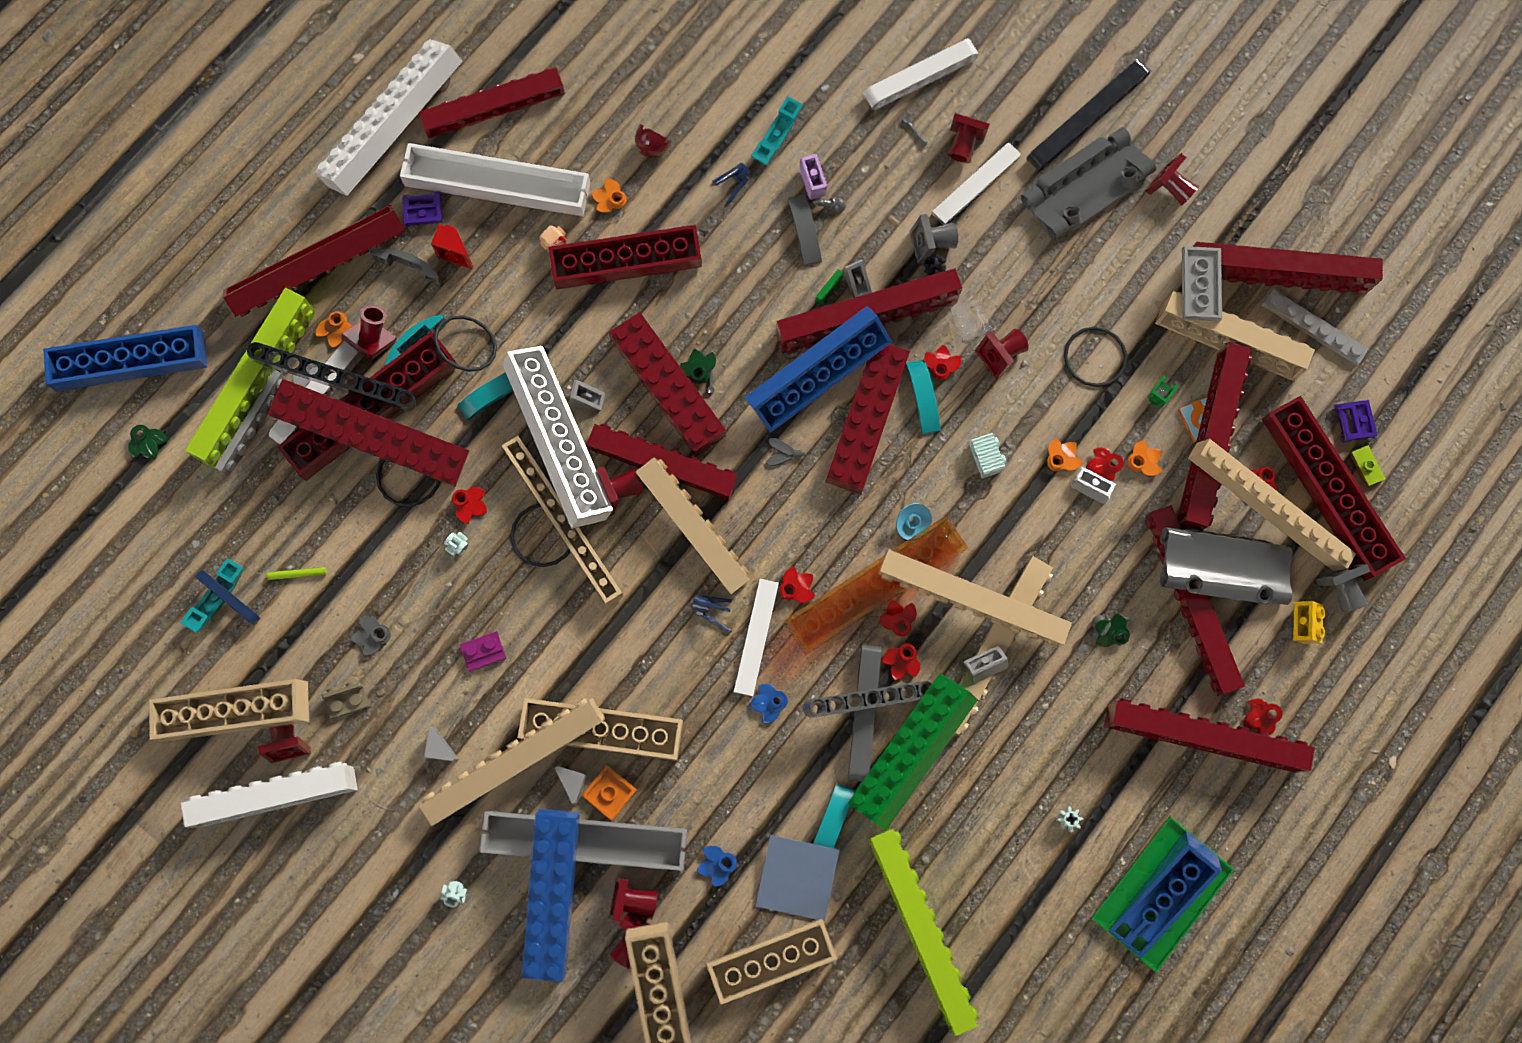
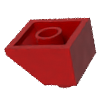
(450, 247)

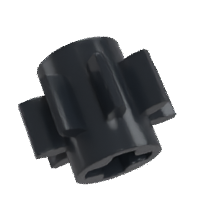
(934, 264)

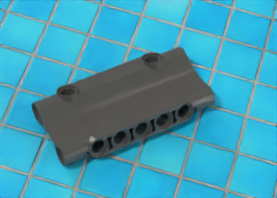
(1087, 183)
(1226, 566)

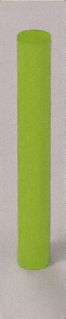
(296, 573)

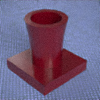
(967, 132)
(1177, 184)
(369, 335)
(998, 353)
(620, 487)
(283, 745)
(631, 901)
(620, 951)

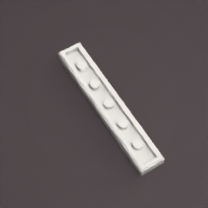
(976, 184)
(756, 637)

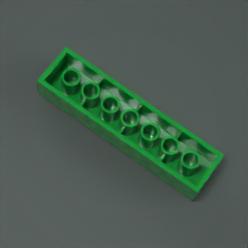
(912, 751)

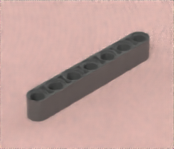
(860, 699)
(864, 719)

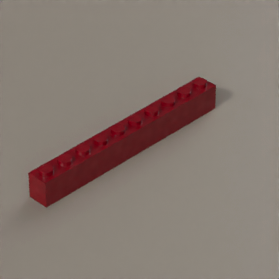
(1200, 616)

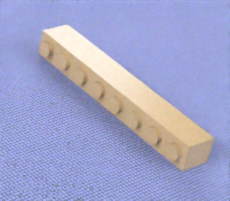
(693, 526)

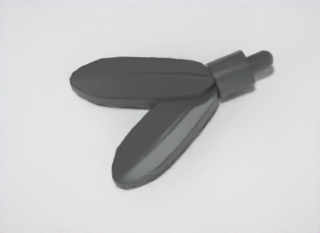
(786, 452)

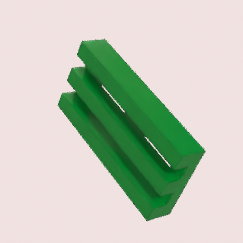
(829, 287)

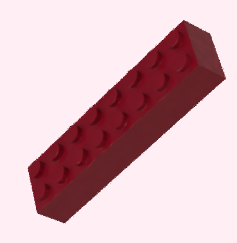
(625, 257)
(667, 384)
(867, 419)

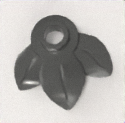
(368, 635)

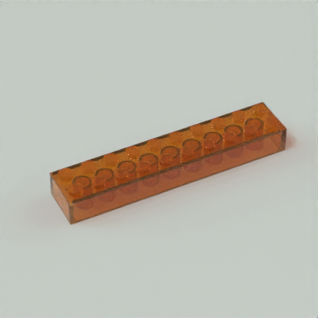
(867, 590)

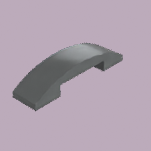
(805, 229)
(387, 256)

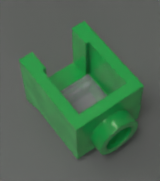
(1161, 393)

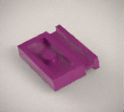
(483, 651)

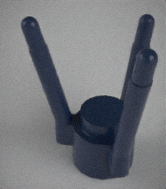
(738, 173)
(703, 604)

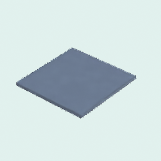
(797, 877)

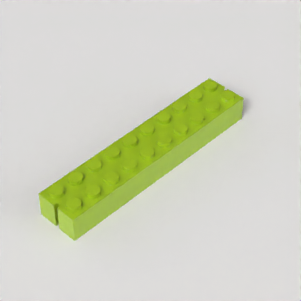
(280, 330)
(923, 933)

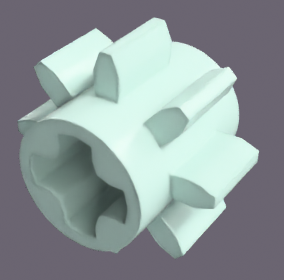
(456, 544)
(1070, 825)
(453, 894)

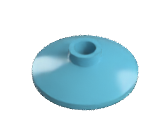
(921, 520)

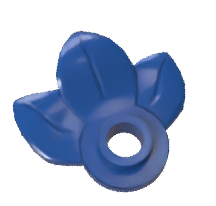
(766, 702)
(714, 866)

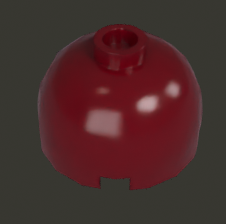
(651, 142)

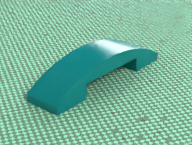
(778, 131)
(413, 335)
(484, 396)
(924, 396)
(210, 603)
(834, 816)

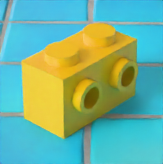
(1308, 622)

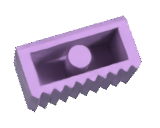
(813, 176)

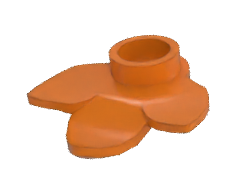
(607, 196)
(332, 330)
(1064, 454)
(1147, 459)

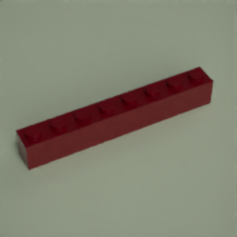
(492, 102)
(685, 469)

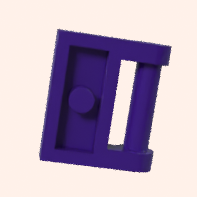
(423, 213)
(1361, 419)

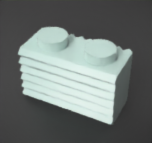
(987, 455)

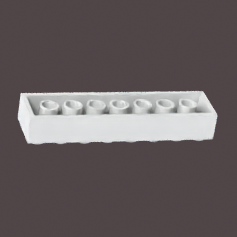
(268, 796)

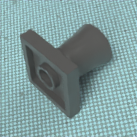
(927, 239)
(1346, 586)

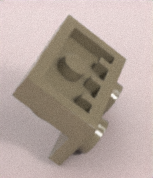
(346, 699)

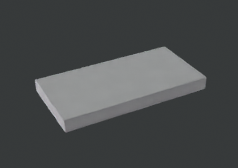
(1201, 284)

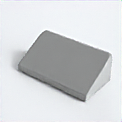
(1093, 485)
(986, 664)

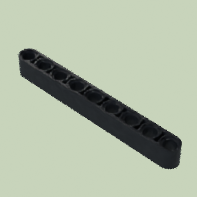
(1088, 115)
(325, 370)

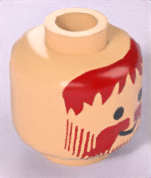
(552, 237)

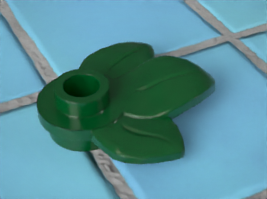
(699, 364)
(147, 443)
(1111, 629)

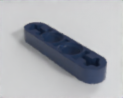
(227, 597)

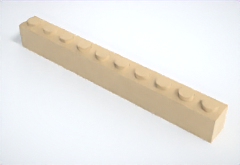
(1271, 505)
(552, 507)
(1025, 591)
(974, 598)
(511, 761)

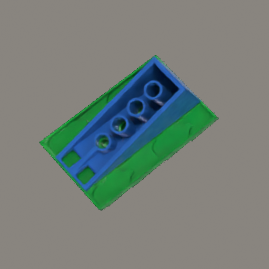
(1162, 893)

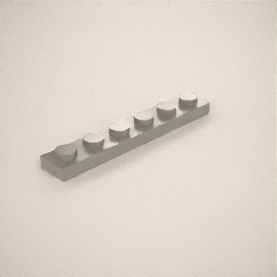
(1314, 327)
(248, 427)

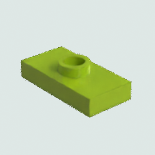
(1367, 466)

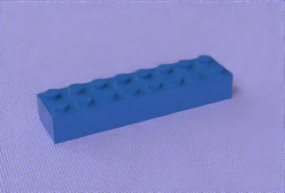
(125, 358)
(819, 369)
(550, 895)

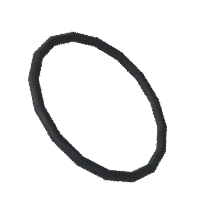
(452, 363)
(1090, 383)
(402, 503)
(518, 552)

